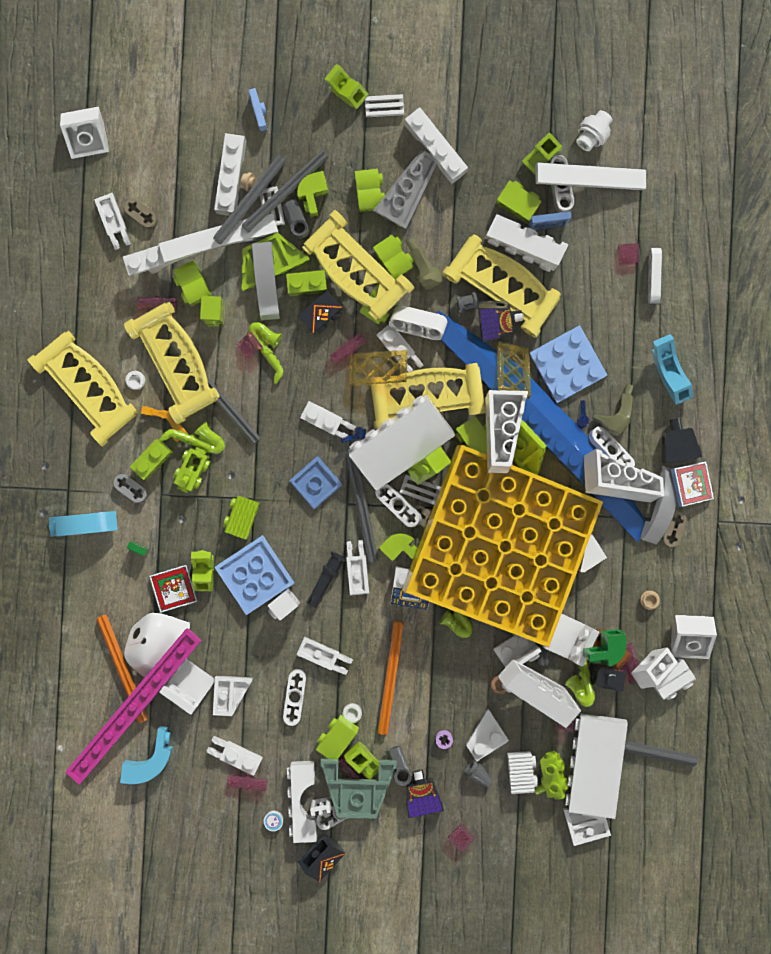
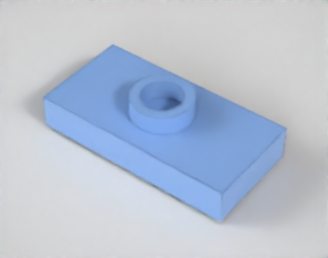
(259, 109)

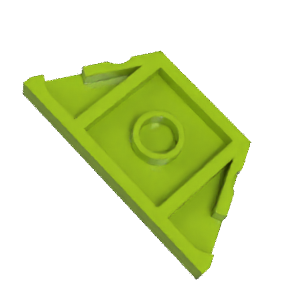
(285, 258)
(528, 450)

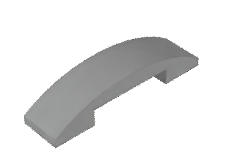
(265, 281)
(663, 510)

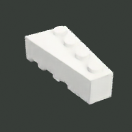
(526, 243)
(503, 422)
(617, 479)
(539, 692)

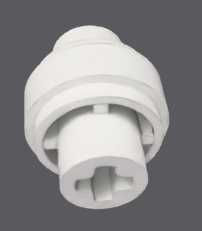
(594, 130)

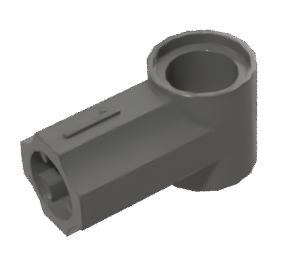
(295, 218)
(396, 753)

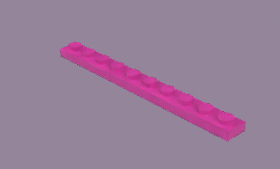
(133, 706)

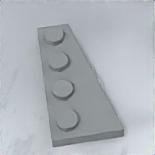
(407, 191)

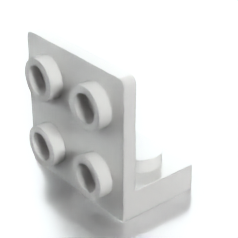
(571, 638)
(517, 649)
(188, 686)

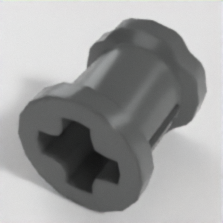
(467, 302)

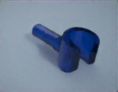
(584, 420)
(359, 434)

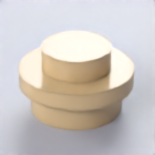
(248, 181)
(649, 600)

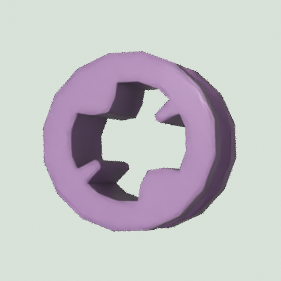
(449, 737)

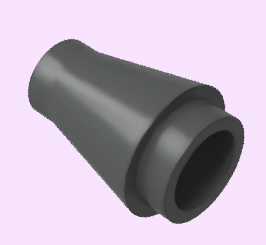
(478, 774)

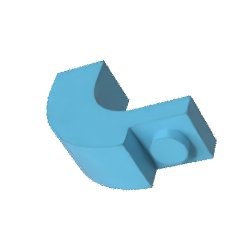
(670, 370)
(83, 523)
(141, 771)

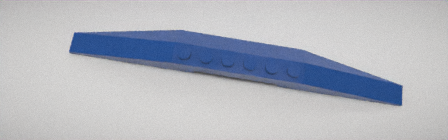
(544, 417)

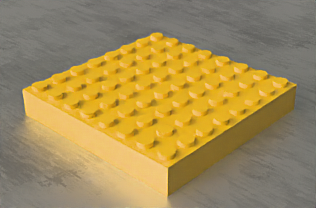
(502, 546)

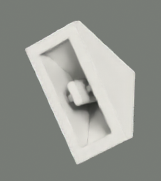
(592, 555)

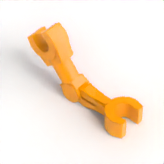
(163, 414)

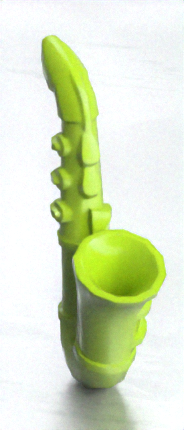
(266, 338)
(207, 439)
(457, 623)
(582, 689)

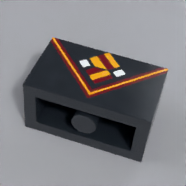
(320, 313)
(321, 857)

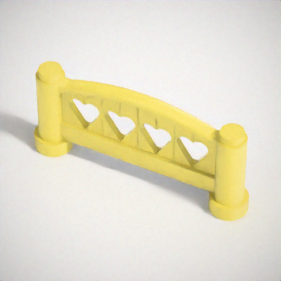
(465, 267)
(389, 289)
(147, 328)
(52, 360)
(469, 396)

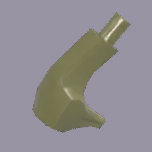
(429, 275)
(618, 423)

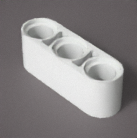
(562, 194)
(418, 322)

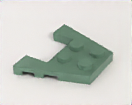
(358, 796)

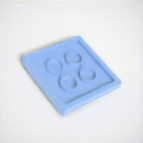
(568, 364)
(254, 575)

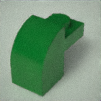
(611, 649)

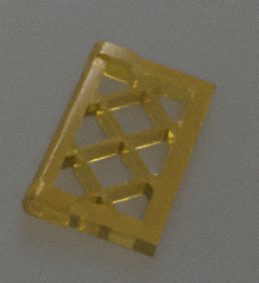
(525, 364)
(378, 380)

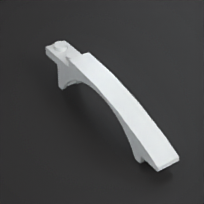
(179, 248)

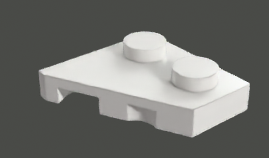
(229, 693)
(486, 737)
(586, 827)

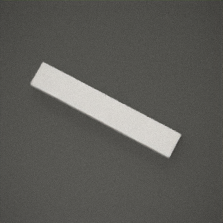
(590, 176)

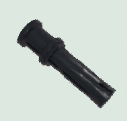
(329, 571)

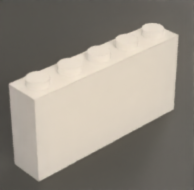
(400, 442)
(596, 765)

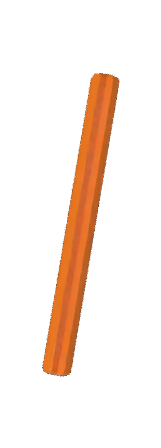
(118, 660)
(390, 677)

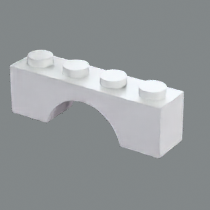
(444, 155)
(229, 174)
(304, 825)

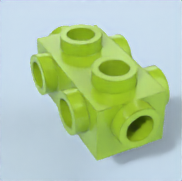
(189, 474)
(553, 777)

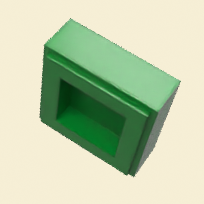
(138, 548)

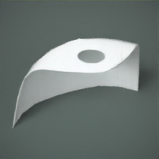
(160, 635)

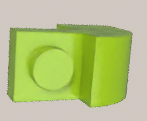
(345, 87)
(543, 153)
(310, 187)
(396, 544)
(202, 571)
(362, 760)

